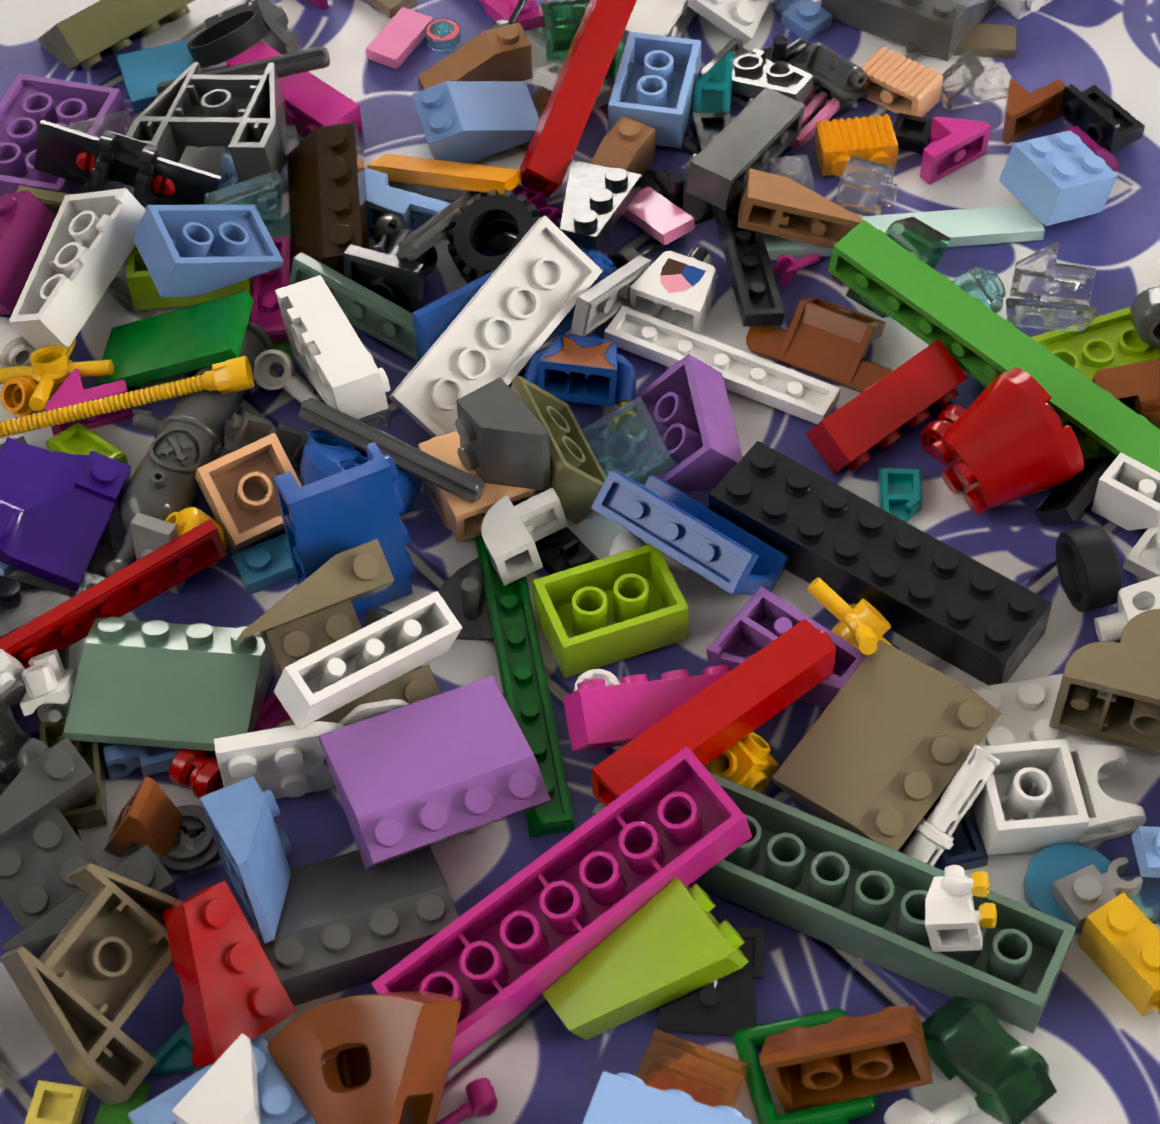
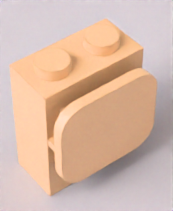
(457, 514)

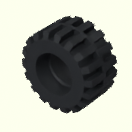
(481, 223)

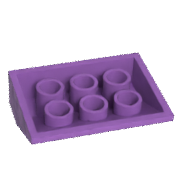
(50, 100)
(432, 771)

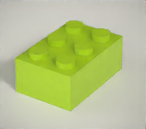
(610, 610)

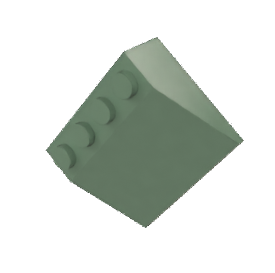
(166, 684)

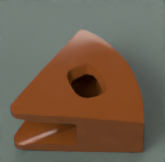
(370, 1057)

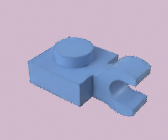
(803, 17)
(123, 759)

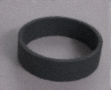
(227, 38)

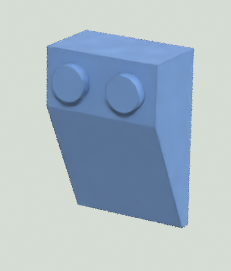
(475, 118)
(204, 247)
(251, 849)

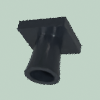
(390, 275)

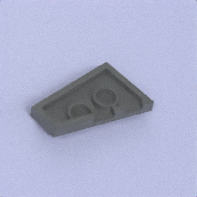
(755, 73)

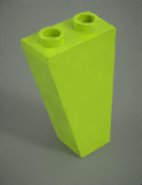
(647, 962)

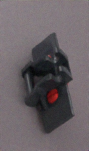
(123, 160)

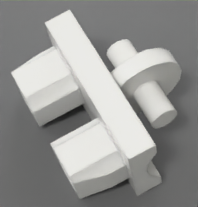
(48, 687)

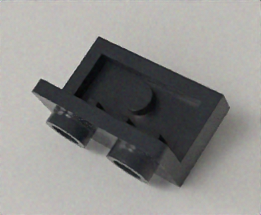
(1100, 117)

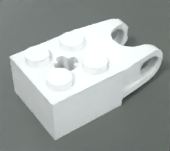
(1052, 796)

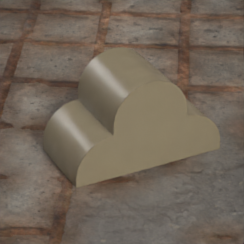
(1115, 688)

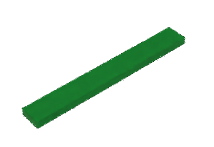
(527, 691)

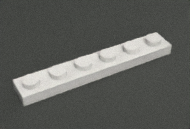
(741, 371)

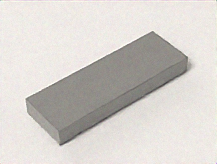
(607, 297)

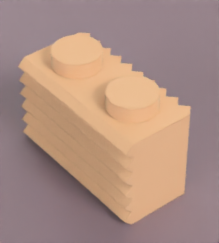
(901, 84)

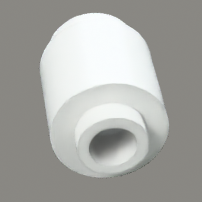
(13, 346)

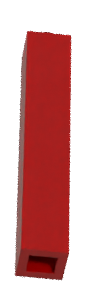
(574, 94)
(723, 710)

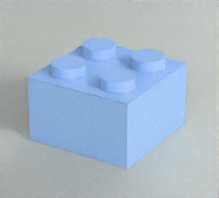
(1058, 177)

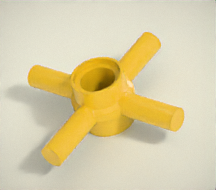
(50, 369)
(859, 622)

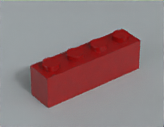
(886, 406)

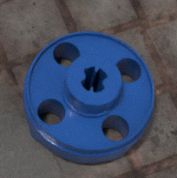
(329, 455)

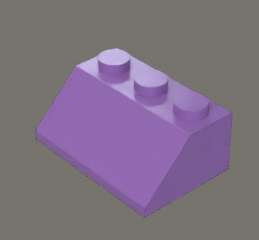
(695, 423)

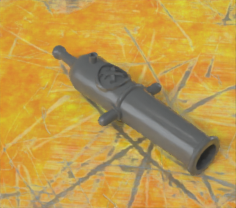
(181, 445)

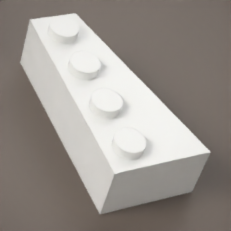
(76, 265)
(330, 350)

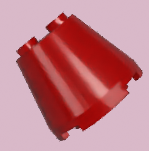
(1008, 445)

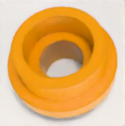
(16, 395)

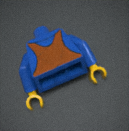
(583, 371)

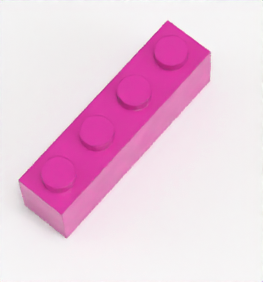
(307, 98)
(617, 714)

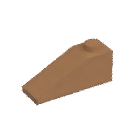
(490, 56)
(628, 147)
(792, 211)

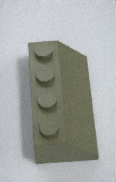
(107, 26)

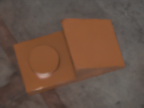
(1030, 111)
(146, 820)

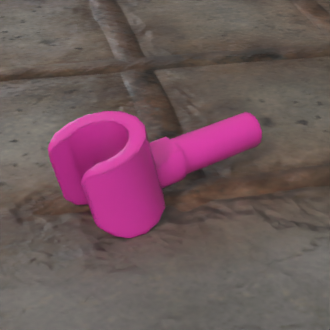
(788, 266)
(481, 1102)

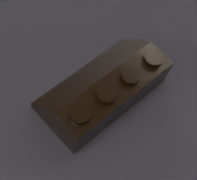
(328, 195)

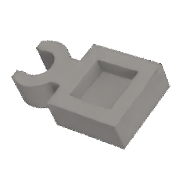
(1089, 890)

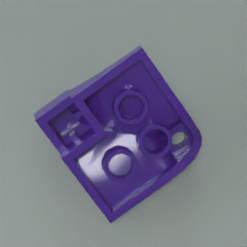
(56, 509)

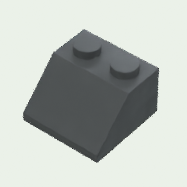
(502, 438)

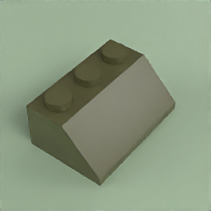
(573, 466)

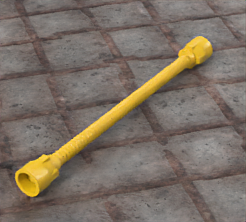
(226, 376)

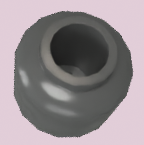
(1146, 316)

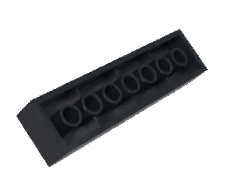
(865, 553)

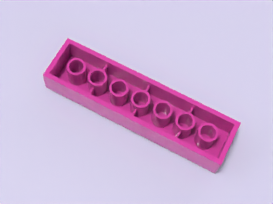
(573, 898)

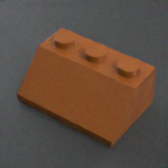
(847, 1058)

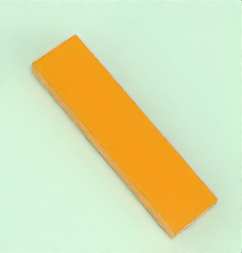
(446, 174)

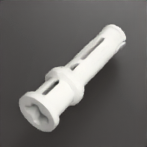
(936, 831)

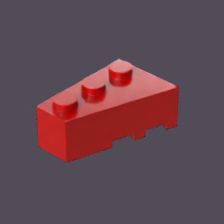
(222, 973)

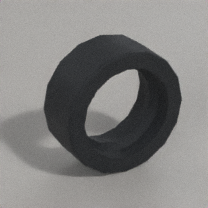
(1088, 568)

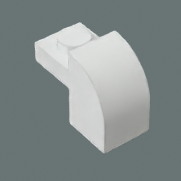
(513, 530)

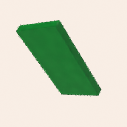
(178, 341)

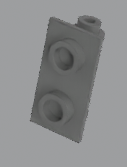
(842, 81)
(248, 428)

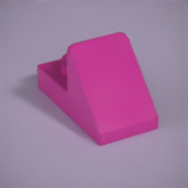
(952, 146)
(72, 393)

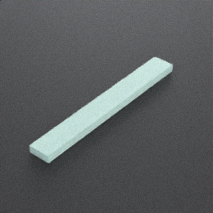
(963, 226)

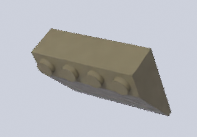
(886, 747)

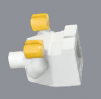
(951, 913)

